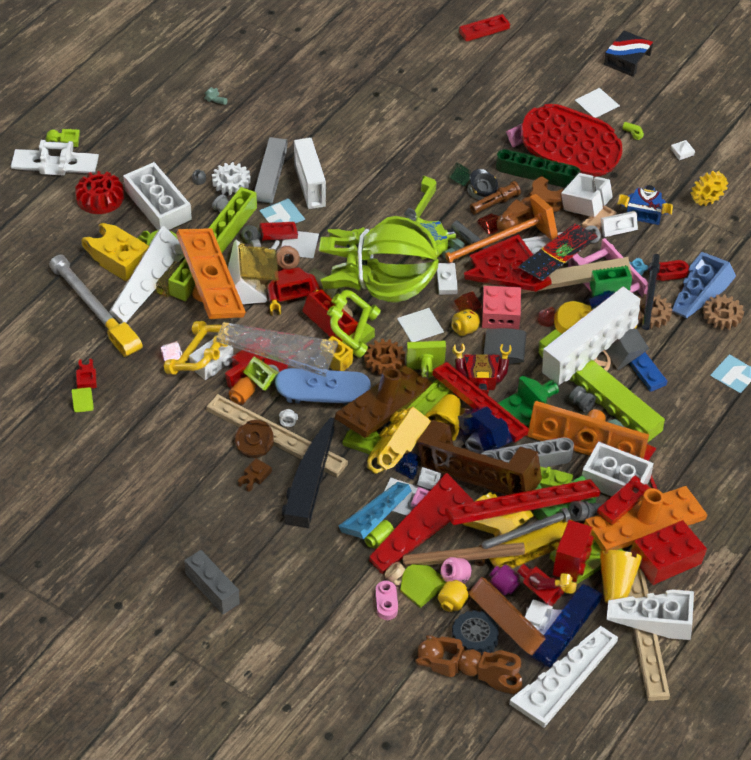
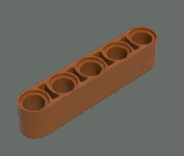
(507, 616)

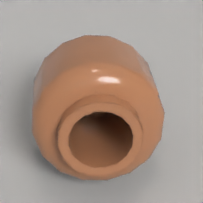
(292, 261)

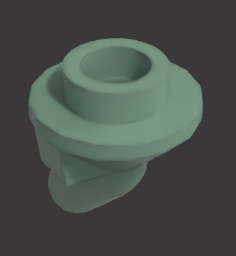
(212, 95)
(455, 245)

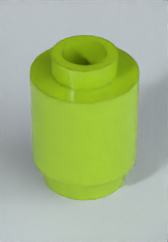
(379, 534)

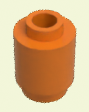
(242, 390)

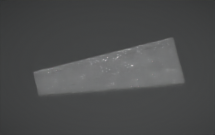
(291, 349)

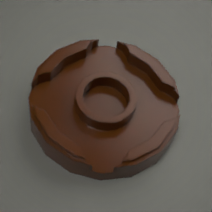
(254, 438)

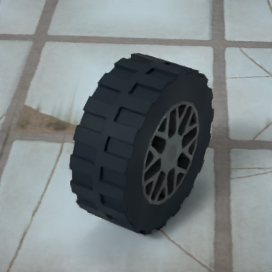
(476, 631)

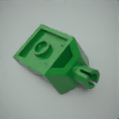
(529, 392)

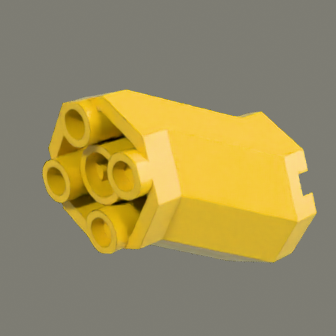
(500, 524)

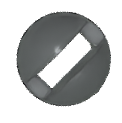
(201, 177)

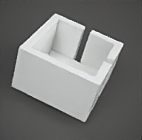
(581, 195)

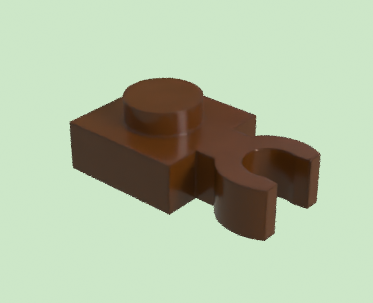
(255, 472)

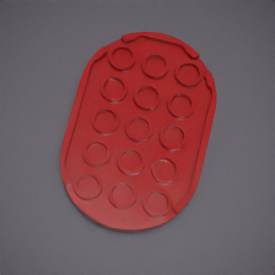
(572, 139)

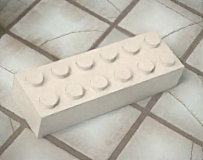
(591, 336)

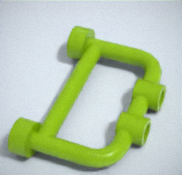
(335, 312)

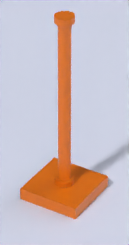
(543, 220)

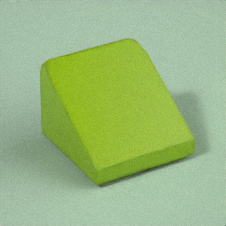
(82, 400)

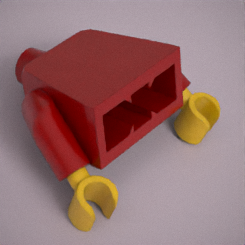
(291, 284)

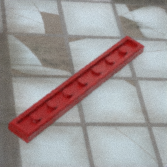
(521, 502)

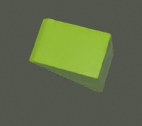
(260, 373)

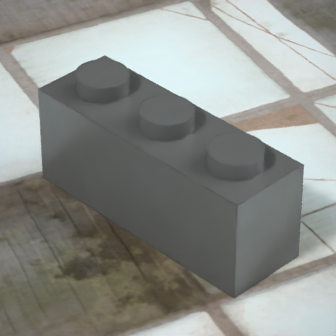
(212, 582)

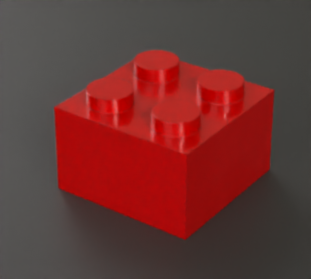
(573, 550)

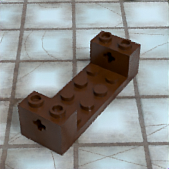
(509, 478)

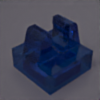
(408, 465)

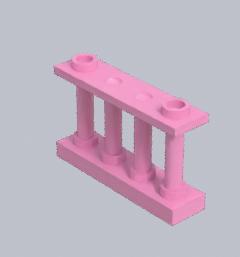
(608, 250)

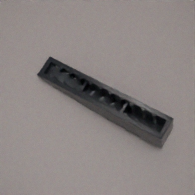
(308, 478)

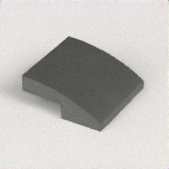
(507, 337)

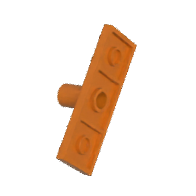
(210, 273)
(585, 431)
(649, 515)

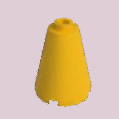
(447, 411)
(618, 573)

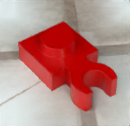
(86, 375)

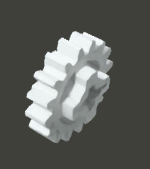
(230, 178)

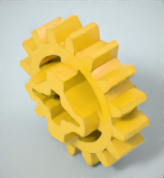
(709, 188)

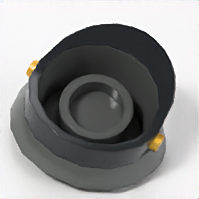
(482, 184)

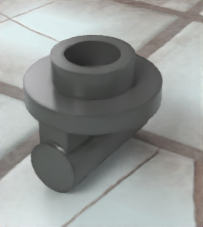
(250, 233)

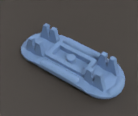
(311, 387)

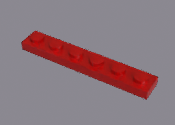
(477, 398)

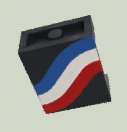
(627, 52)

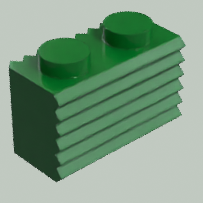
(610, 279)

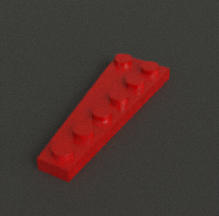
(420, 523)

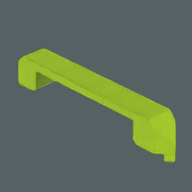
(428, 186)

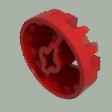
(103, 197)

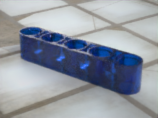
(567, 625)

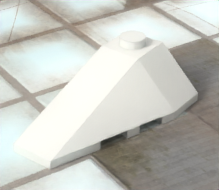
(249, 290)
(660, 614)

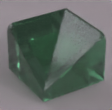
(460, 174)

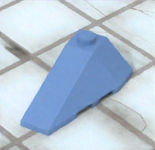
(706, 279)

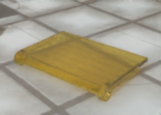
(257, 263)

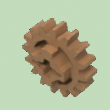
(660, 311)
(723, 312)

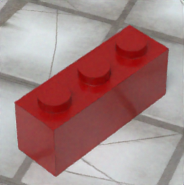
(316, 309)

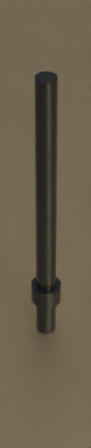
(654, 269)

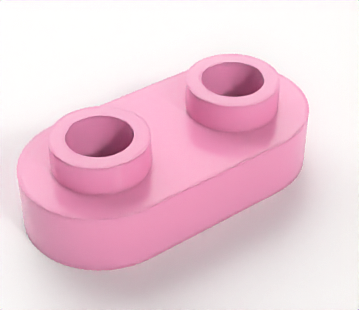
(386, 598)

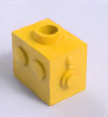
(343, 356)

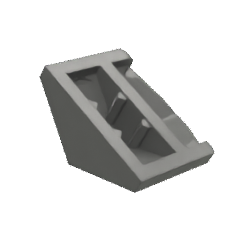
(627, 348)

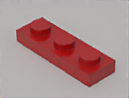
(484, 27)

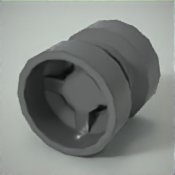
(582, 399)

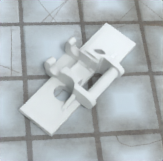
(54, 164)

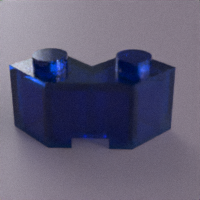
(491, 431)

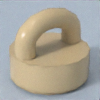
(394, 572)

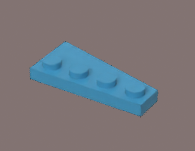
(374, 512)

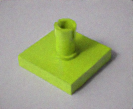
(425, 356)

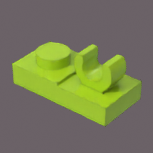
(554, 477)

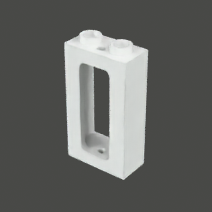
(309, 173)

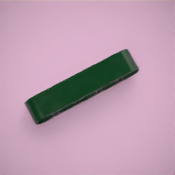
(535, 167)

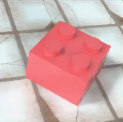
(501, 307)

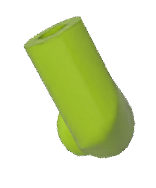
(635, 130)

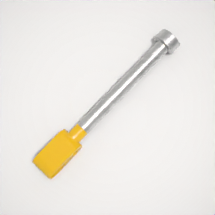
(119, 334)

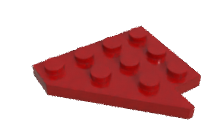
(500, 266)

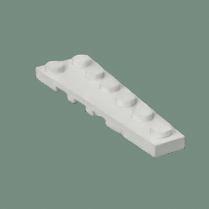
(156, 260)
(553, 689)

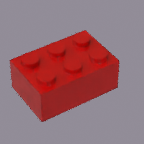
(668, 552)

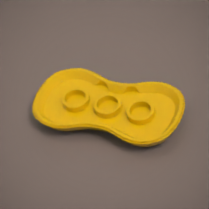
(569, 314)

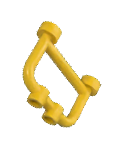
(199, 329)

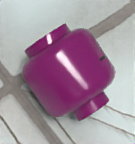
(505, 579)

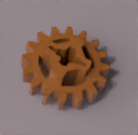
(384, 356)

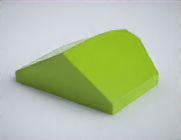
(421, 584)

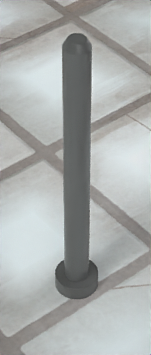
(563, 515)

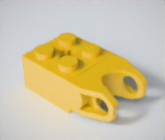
(116, 250)
(398, 438)

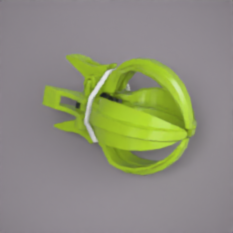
(382, 280)

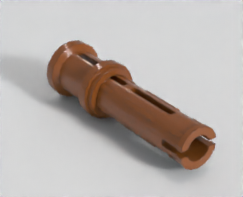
(501, 195)

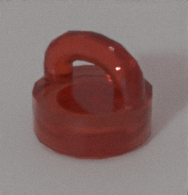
(546, 317)

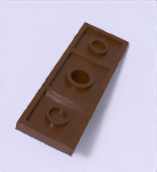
(377, 405)

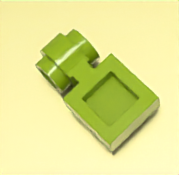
(64, 137)

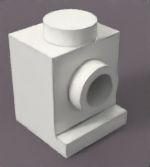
(539, 614)

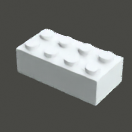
(157, 197)

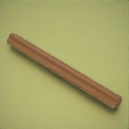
(467, 554)

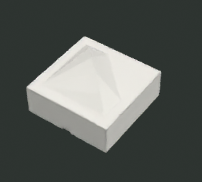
(682, 150)
(428, 478)

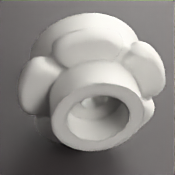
(288, 418)

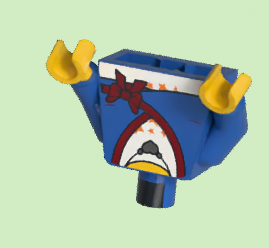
(647, 204)

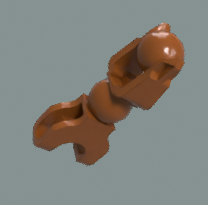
(522, 210)
(488, 667)

